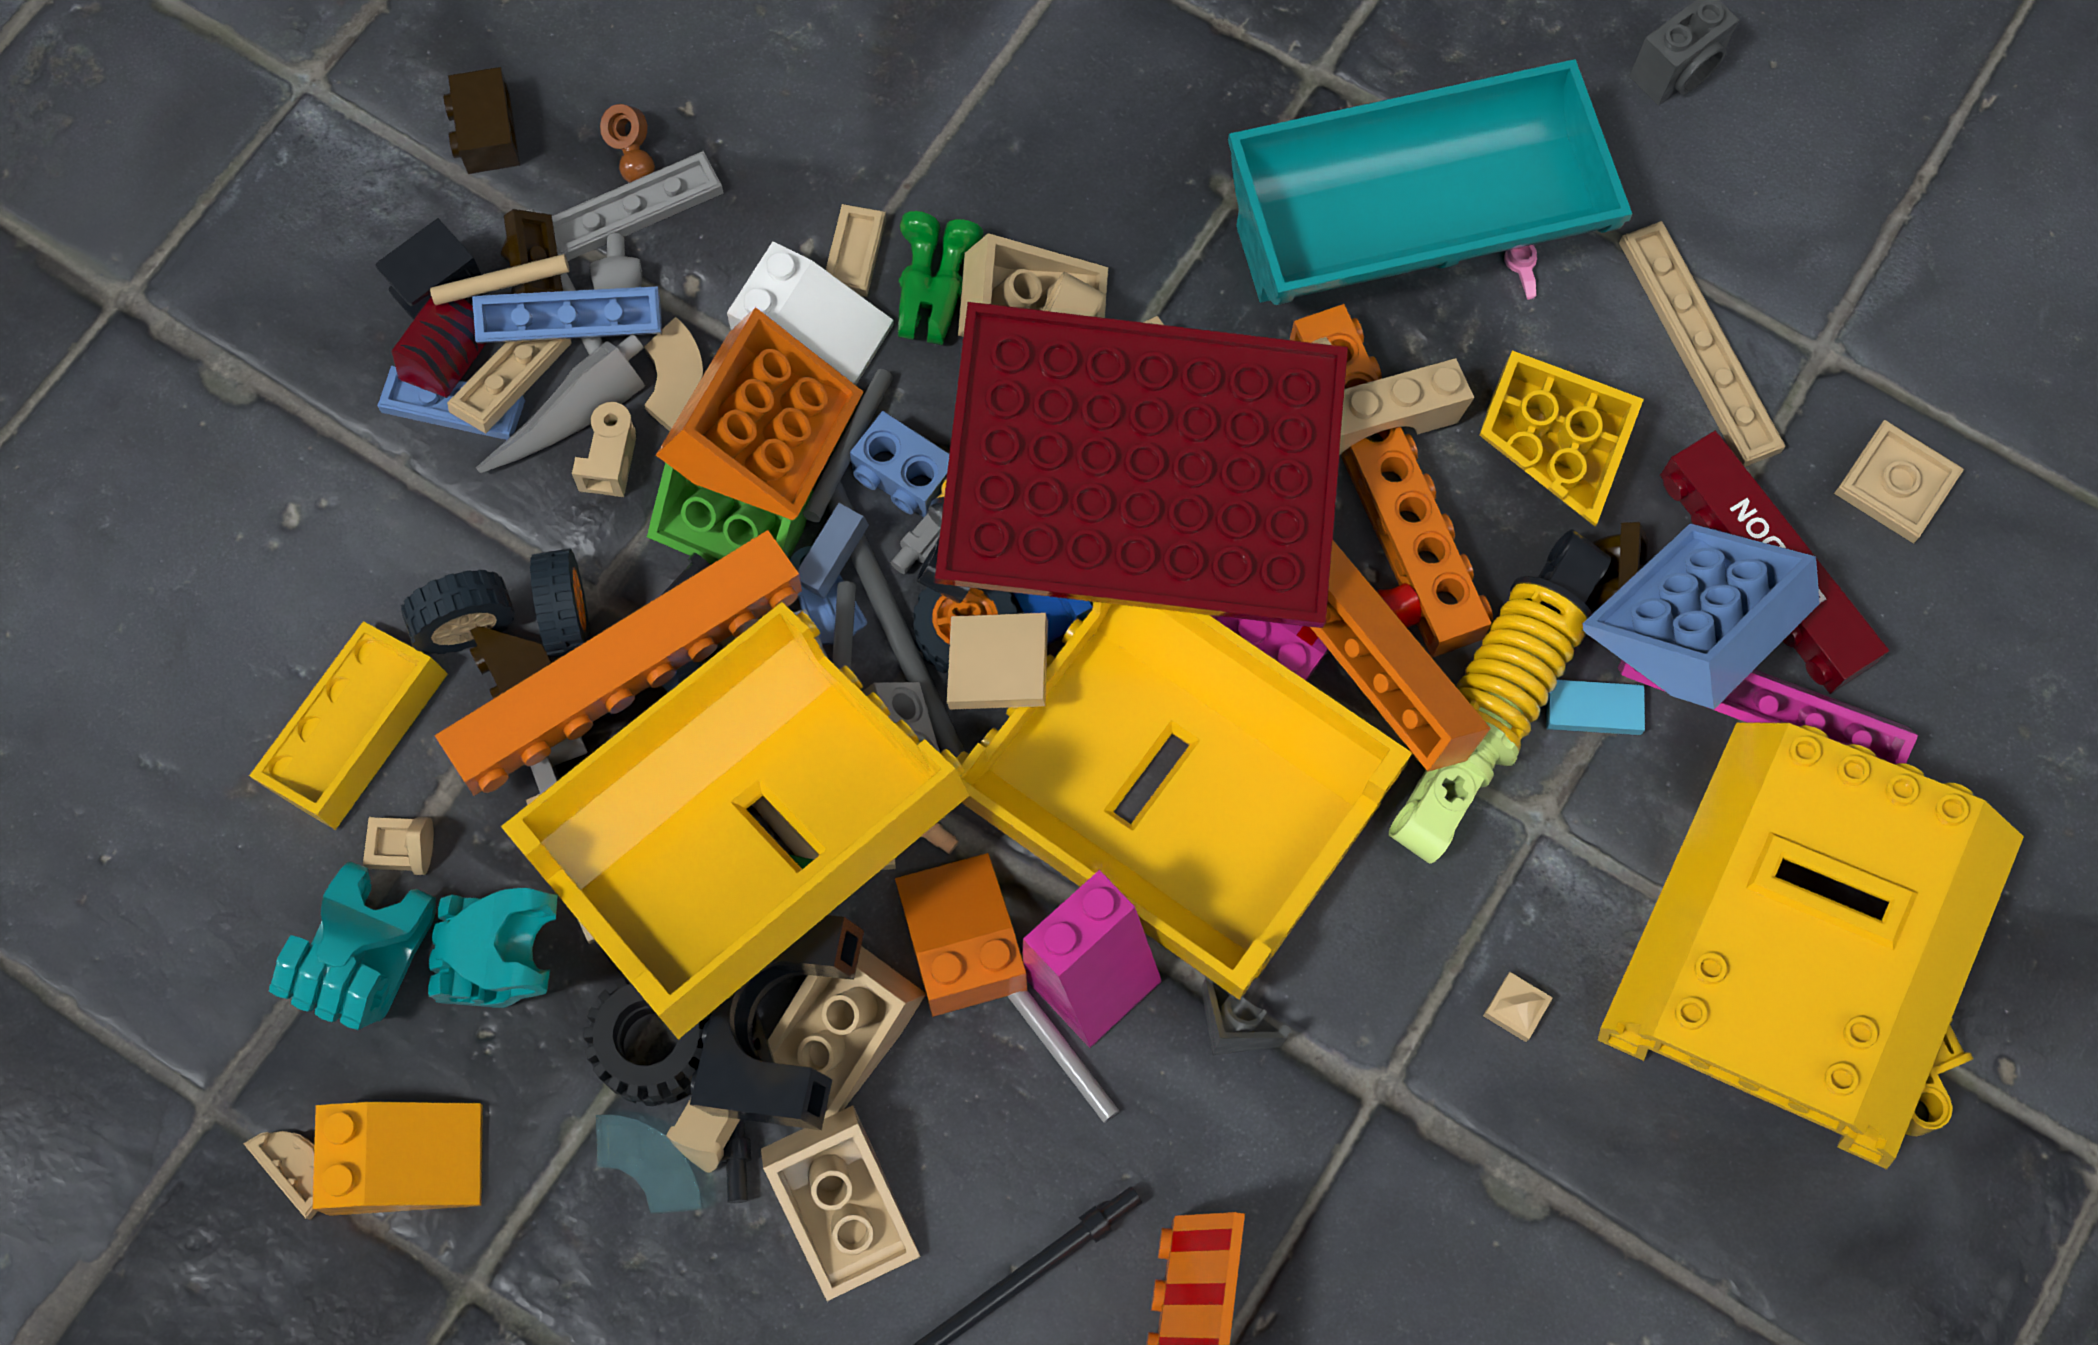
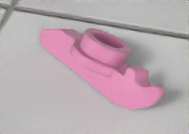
(1523, 261)

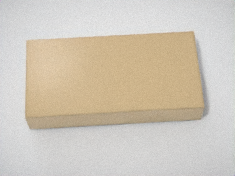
(856, 247)

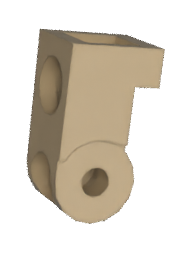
(610, 452)

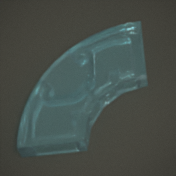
(651, 1161)

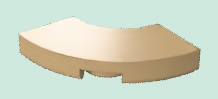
(678, 372)

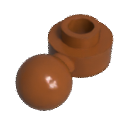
(634, 162)

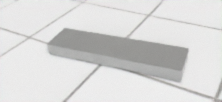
(635, 205)

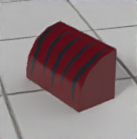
(437, 347)

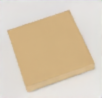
(1899, 481)
(997, 661)

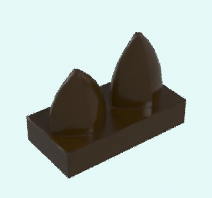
(527, 240)
(1627, 556)

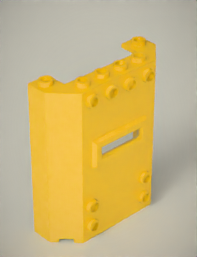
(1241, 821)
(657, 831)
(1796, 988)

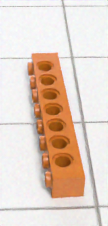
(1441, 625)

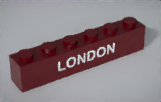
(1726, 498)

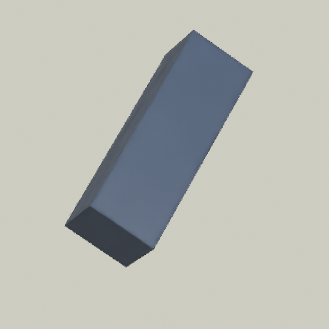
(832, 550)

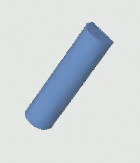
(567, 314)

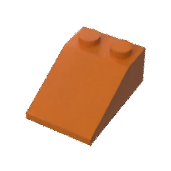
(961, 934)

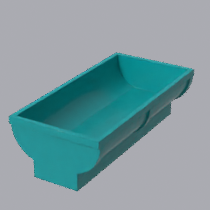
(1423, 181)

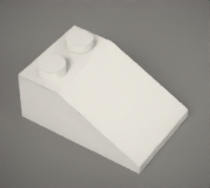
(814, 310)

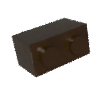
(482, 120)

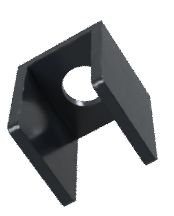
(424, 262)

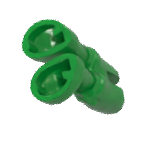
(917, 284)

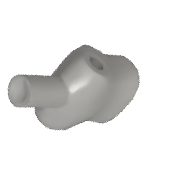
(616, 269)

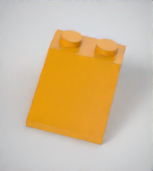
(397, 1157)

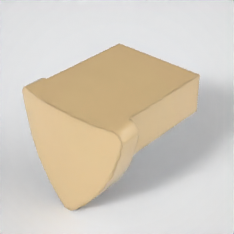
(399, 844)
(701, 1136)

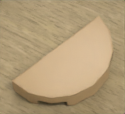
(289, 1163)

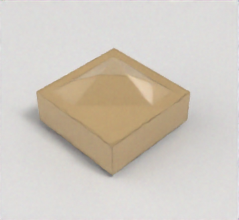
(1517, 1007)

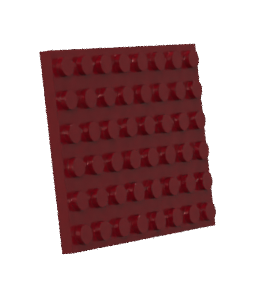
(1143, 465)

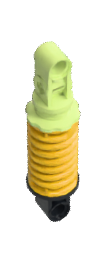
(1507, 687)

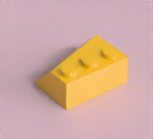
(1561, 430)

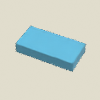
(1596, 707)

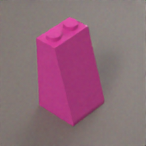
(1091, 959)

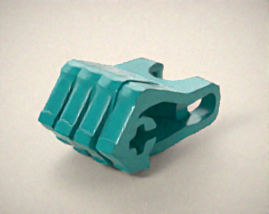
(487, 948)
(356, 952)

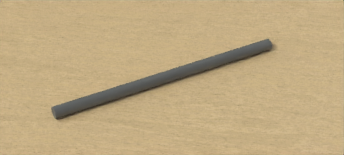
(898, 632)

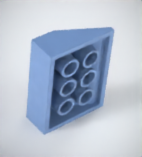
(1706, 612)

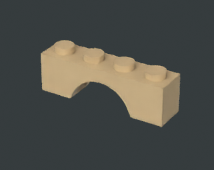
(1415, 399)

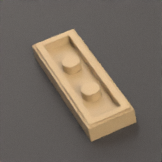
(504, 380)

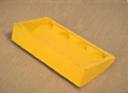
(349, 724)

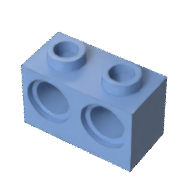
(911, 458)

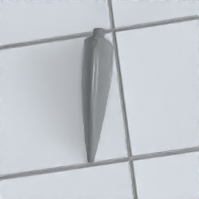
(594, 381)

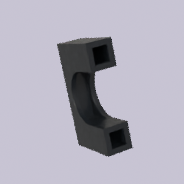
(732, 1075)

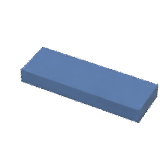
(422, 405)

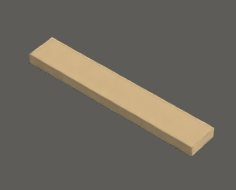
(1701, 344)

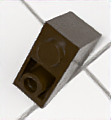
(506, 657)

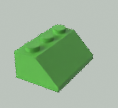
(712, 523)

